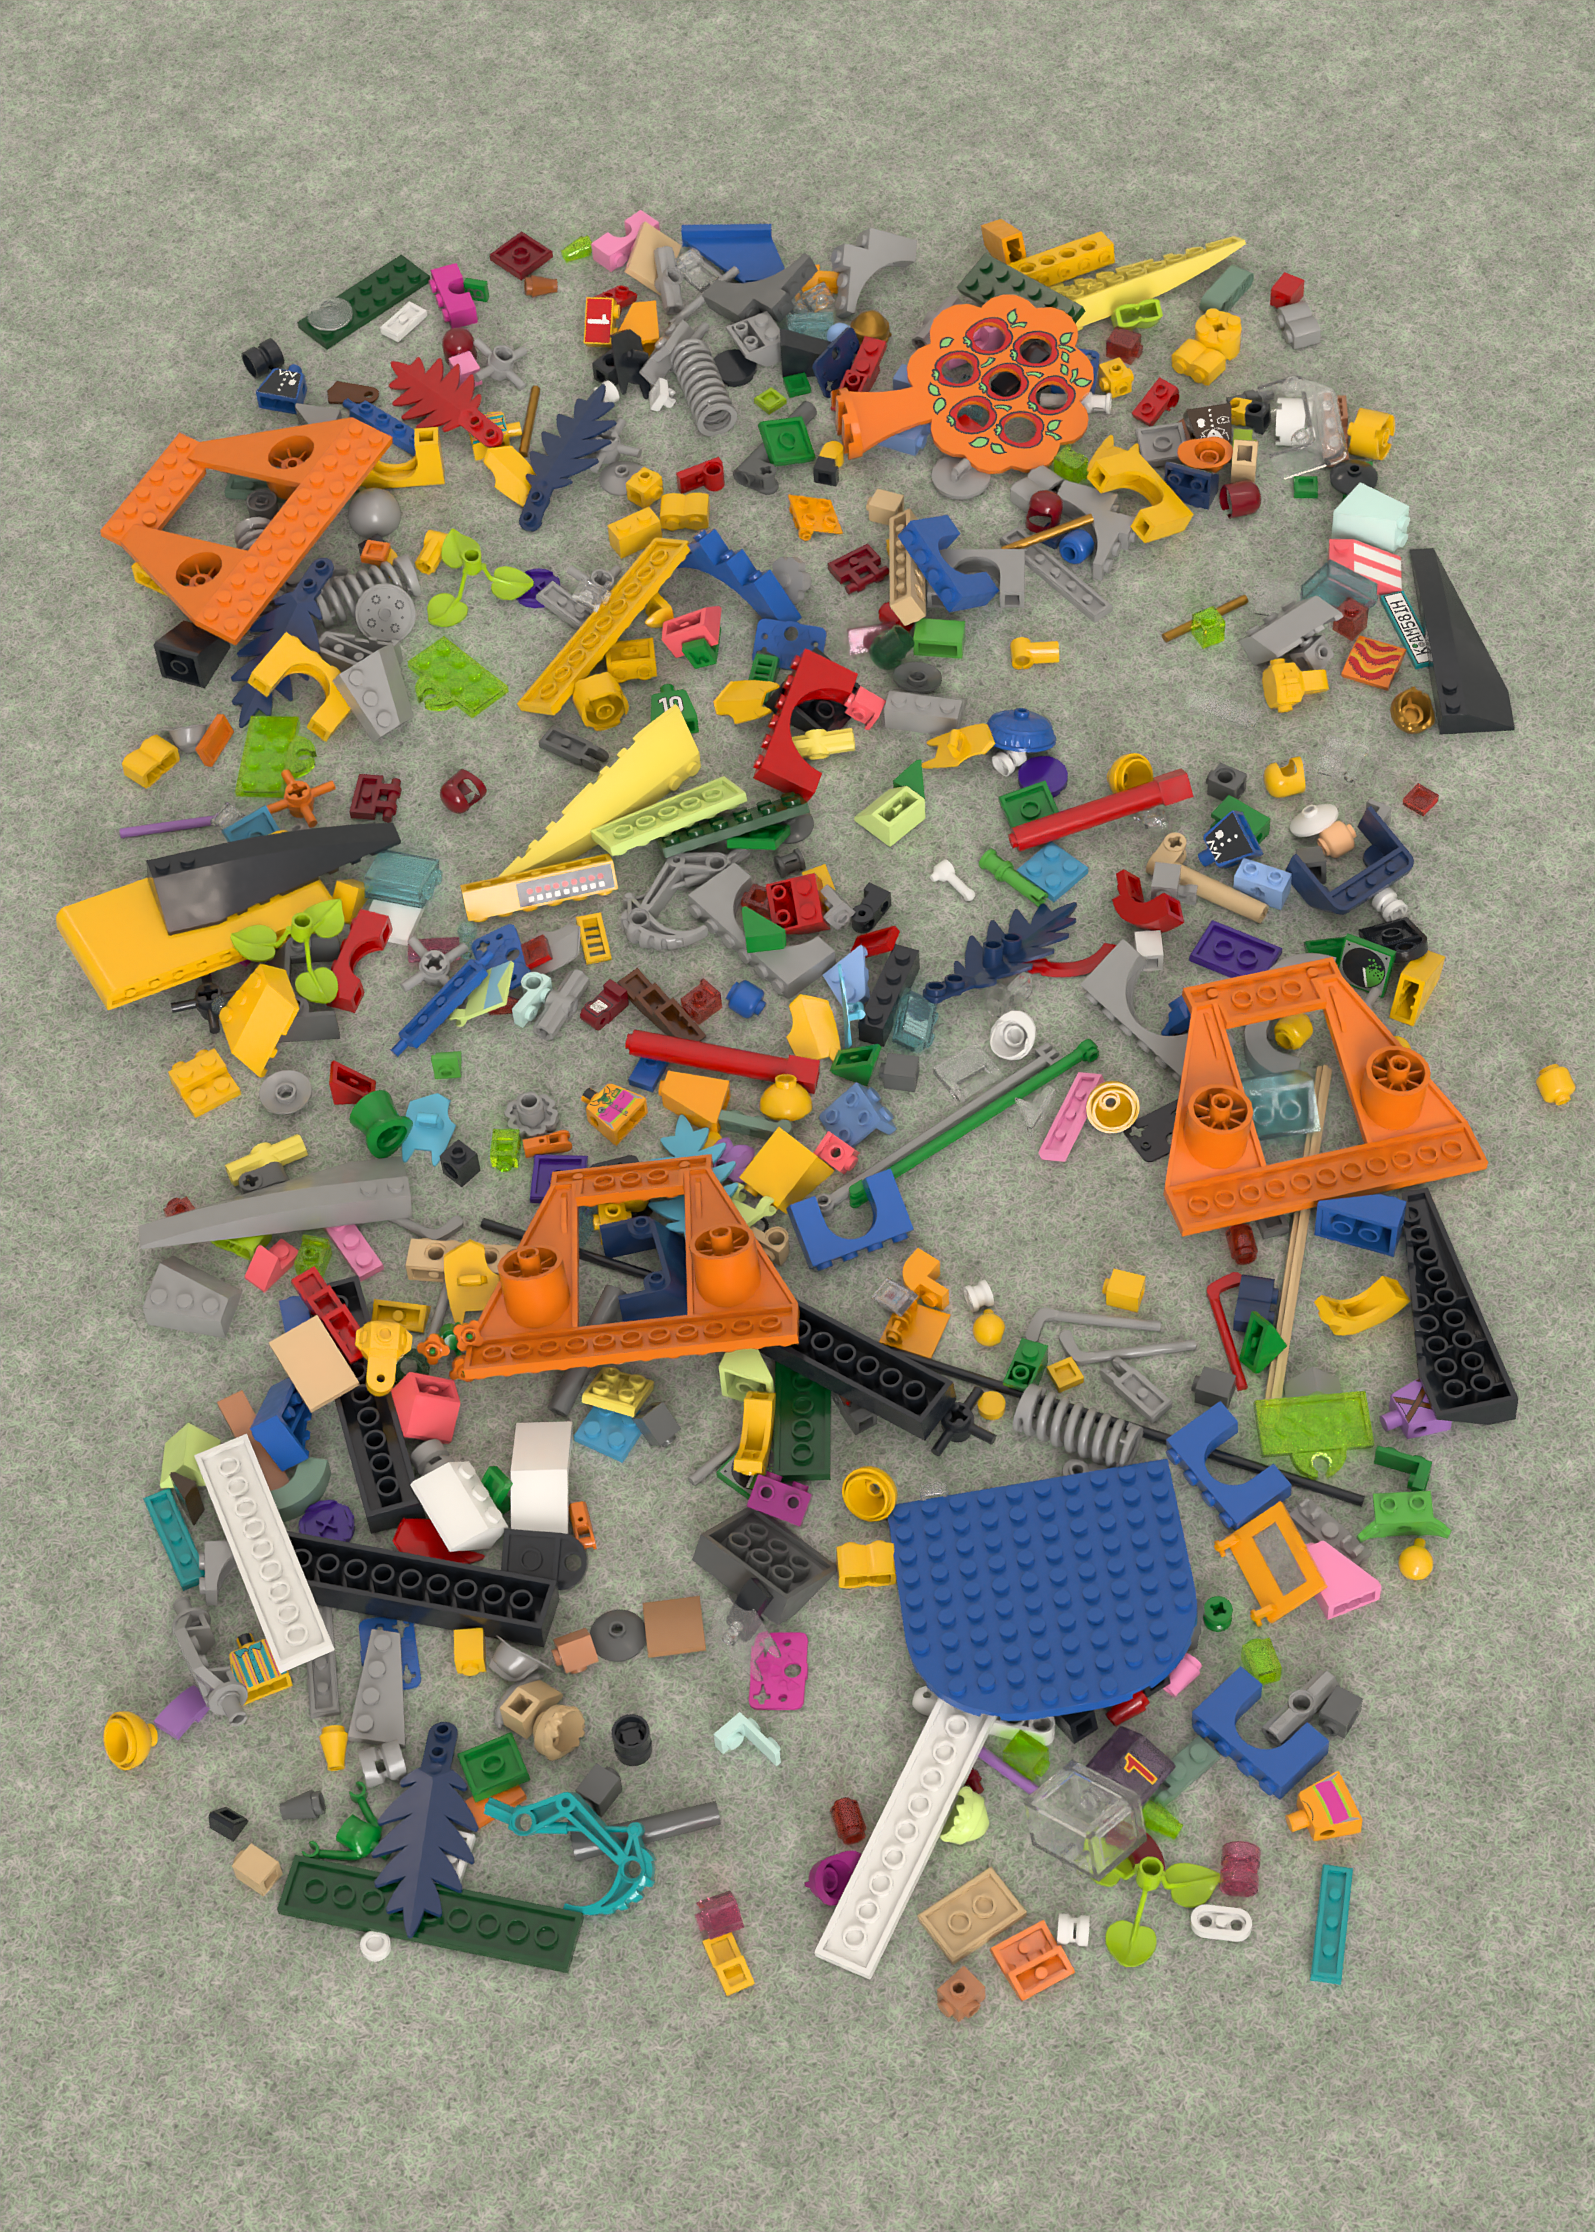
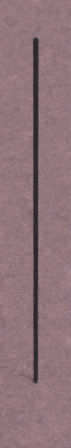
(987, 1382)

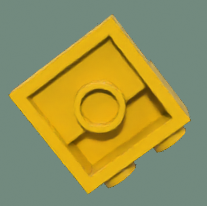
(632, 660)
(203, 1082)

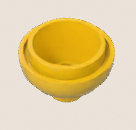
(1129, 772)
(785, 1099)
(1116, 1116)
(864, 1498)
(128, 1739)

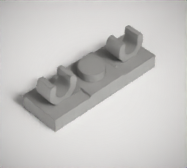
(1321, 1527)

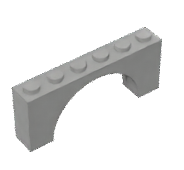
(786, 969)
(1113, 987)

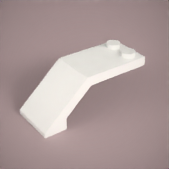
(541, 1476)

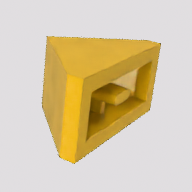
(352, 897)

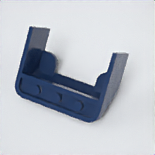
(1385, 861)
(664, 1289)

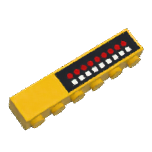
(539, 887)

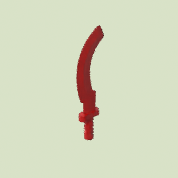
(1070, 969)

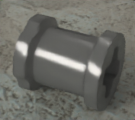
(798, 862)

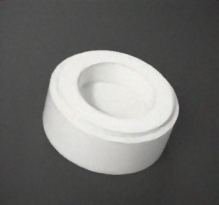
(375, 1946)

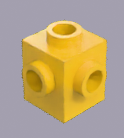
(1115, 377)
(644, 487)
(609, 1213)

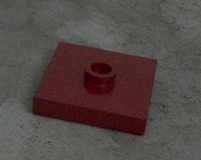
(521, 255)

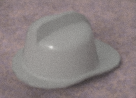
(187, 737)
(514, 1664)

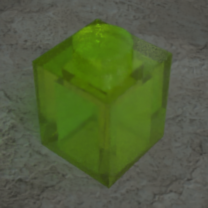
(1208, 627)
(1261, 1660)
(1027, 1755)

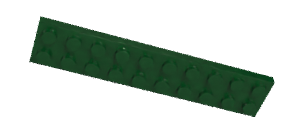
(469, 1919)

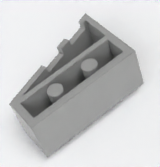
(346, 650)

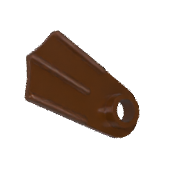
(354, 392)

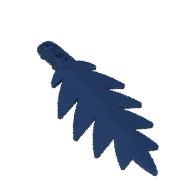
(563, 454)
(290, 618)
(1004, 953)
(426, 1832)

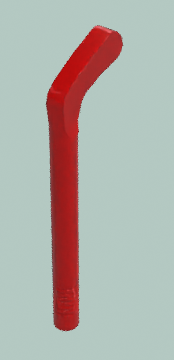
(1213, 1291)

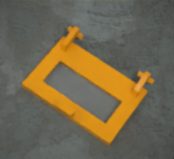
(1274, 1563)

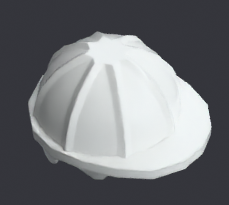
(1013, 1035)

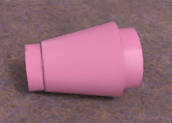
(1183, 1675)

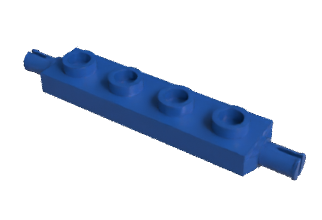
(373, 416)
(443, 1003)

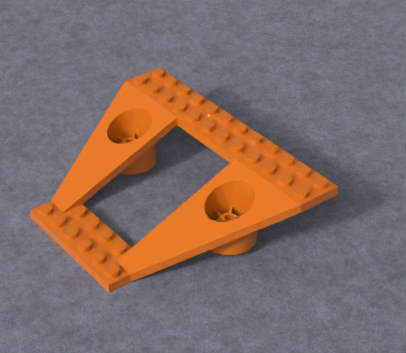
(244, 582)
(1221, 1173)
(731, 1283)

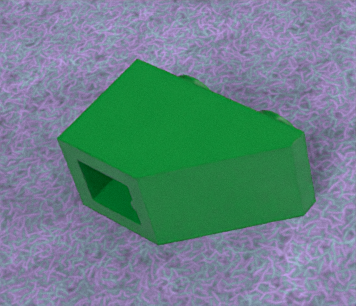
(1027, 1365)

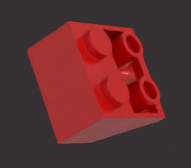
(798, 904)

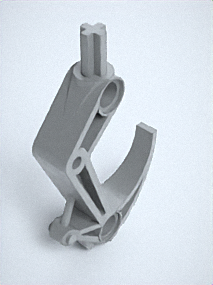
(678, 871)

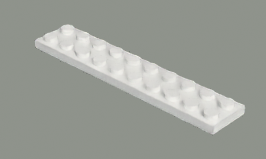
(264, 1554)
(903, 1839)

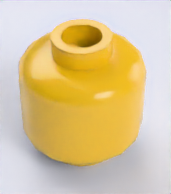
(1293, 1031)
(1555, 1084)

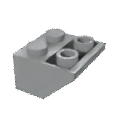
(757, 339)

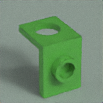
(447, 1064)

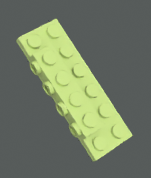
(668, 816)

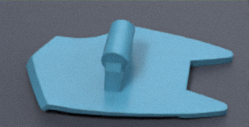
(858, 1007)
(430, 1127)

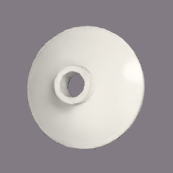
(1313, 820)

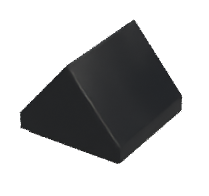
(227, 1822)

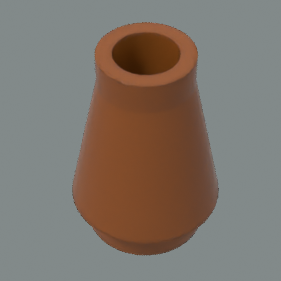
(538, 286)

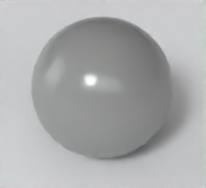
(374, 512)

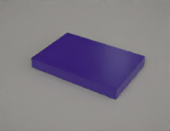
(1233, 951)

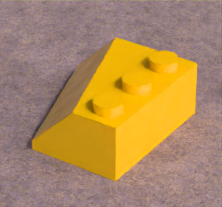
(259, 1016)

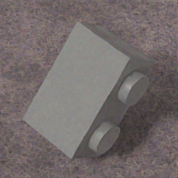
(1167, 880)

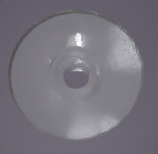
(329, 313)

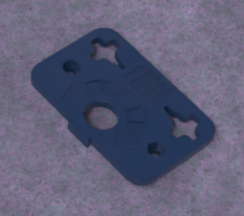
(828, 369)

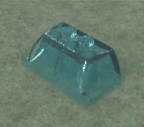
(1282, 1104)

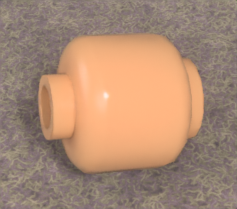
(1337, 839)

